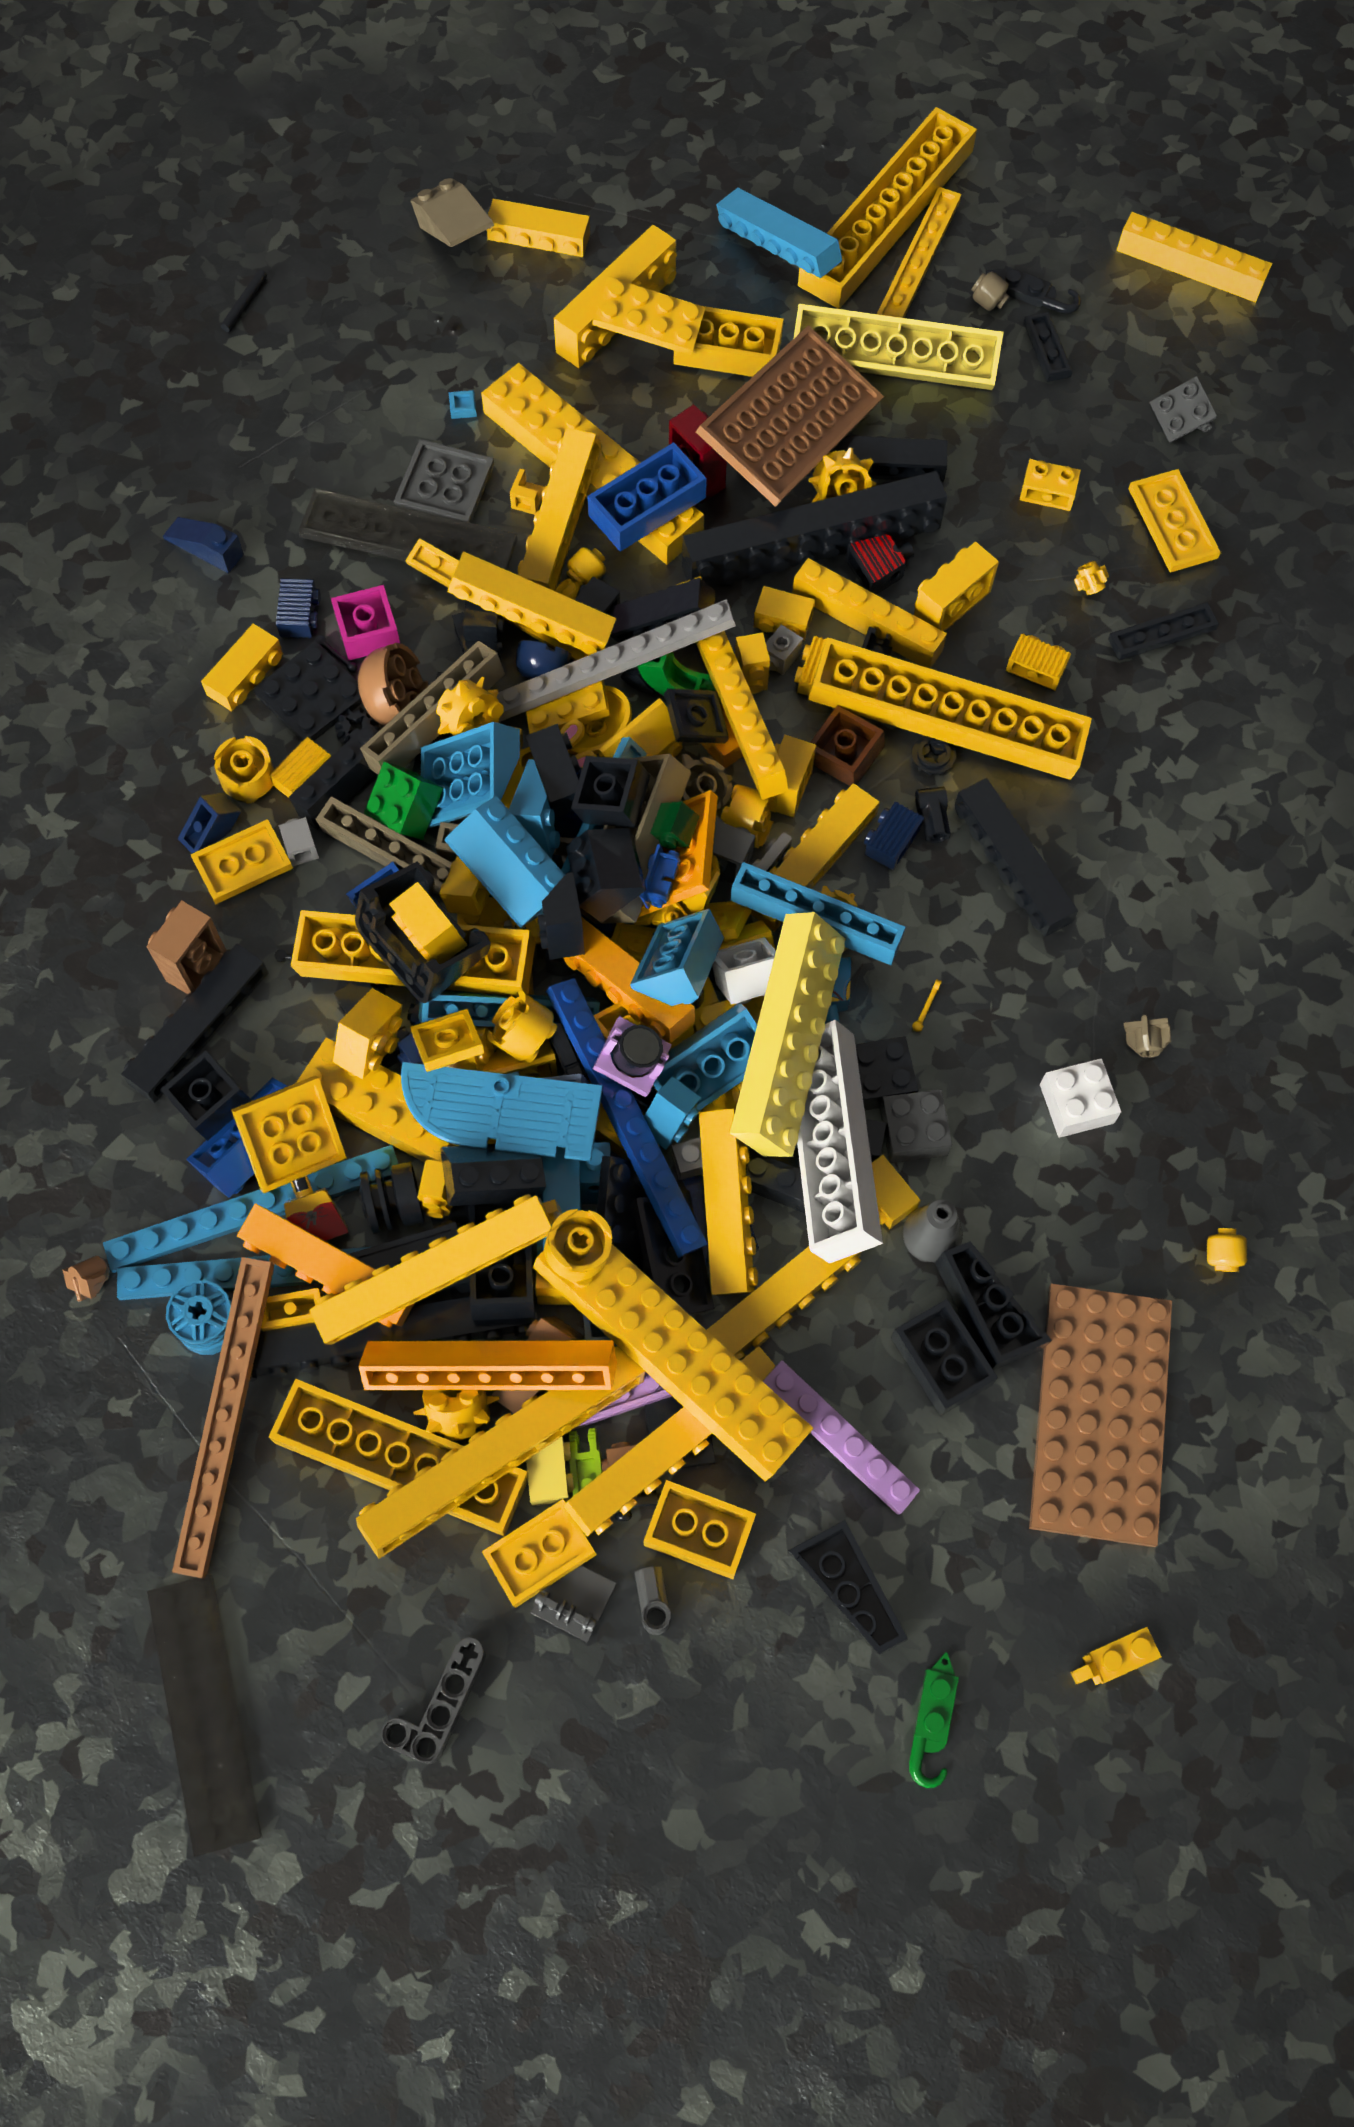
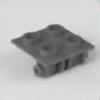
(1184, 410)
(575, 1602)

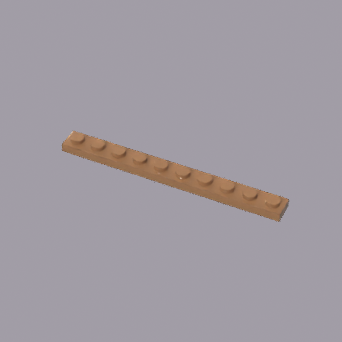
(223, 1418)

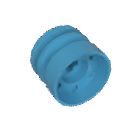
(208, 1331)

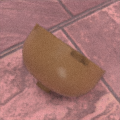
(385, 680)

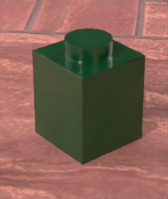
(674, 825)

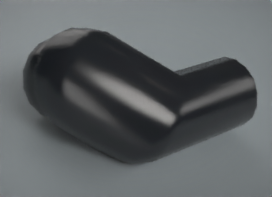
(643, 1500)

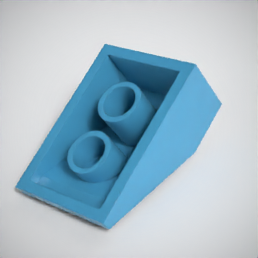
(533, 810)

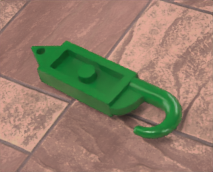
(933, 1719)

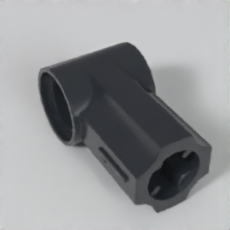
(932, 805)

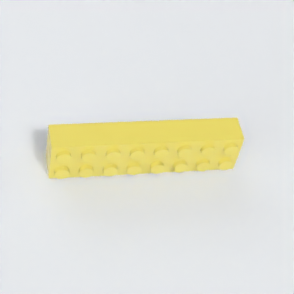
(907, 346)
(788, 1035)

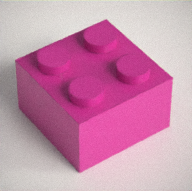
(365, 621)

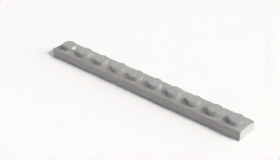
(616, 659)

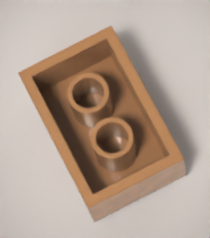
(186, 947)

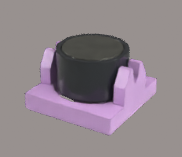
(635, 1052)

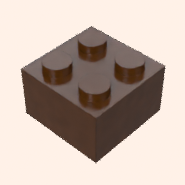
(847, 746)

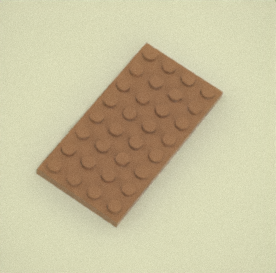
(790, 415)
(1102, 1416)

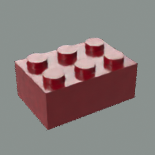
(711, 464)

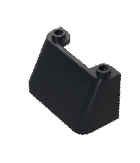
(374, 922)

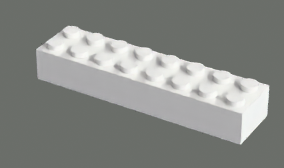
(837, 1155)

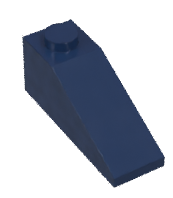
(206, 542)

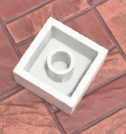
(744, 970)
(1080, 1098)

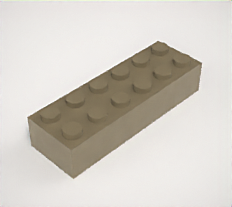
(665, 785)

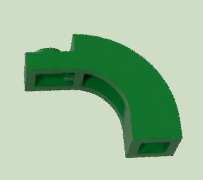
(668, 673)

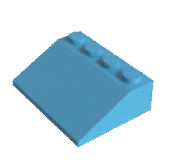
(470, 768)

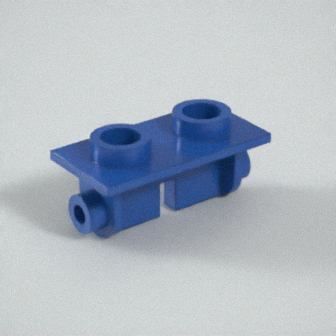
(660, 866)

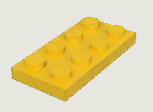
(648, 316)
(1174, 520)

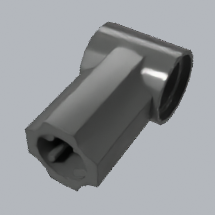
(652, 1597)

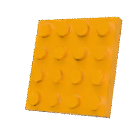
(696, 859)

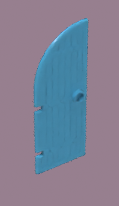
(514, 1110)

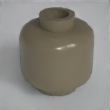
(990, 291)

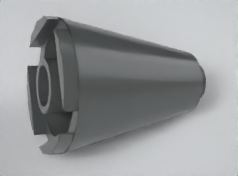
(932, 1230)

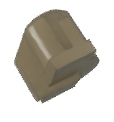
(1148, 1036)

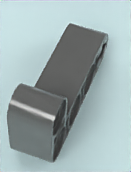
(441, 1698)

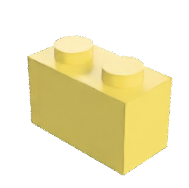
(548, 1474)

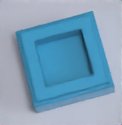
(462, 404)

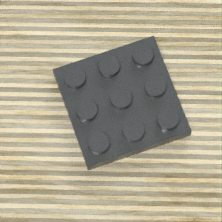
(444, 481)

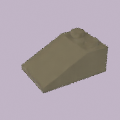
(450, 212)

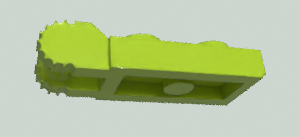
(584, 1465)

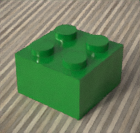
(403, 800)

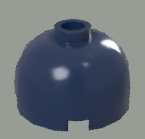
(537, 659)

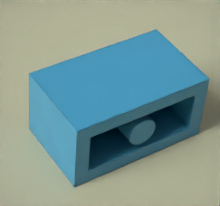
(671, 1112)

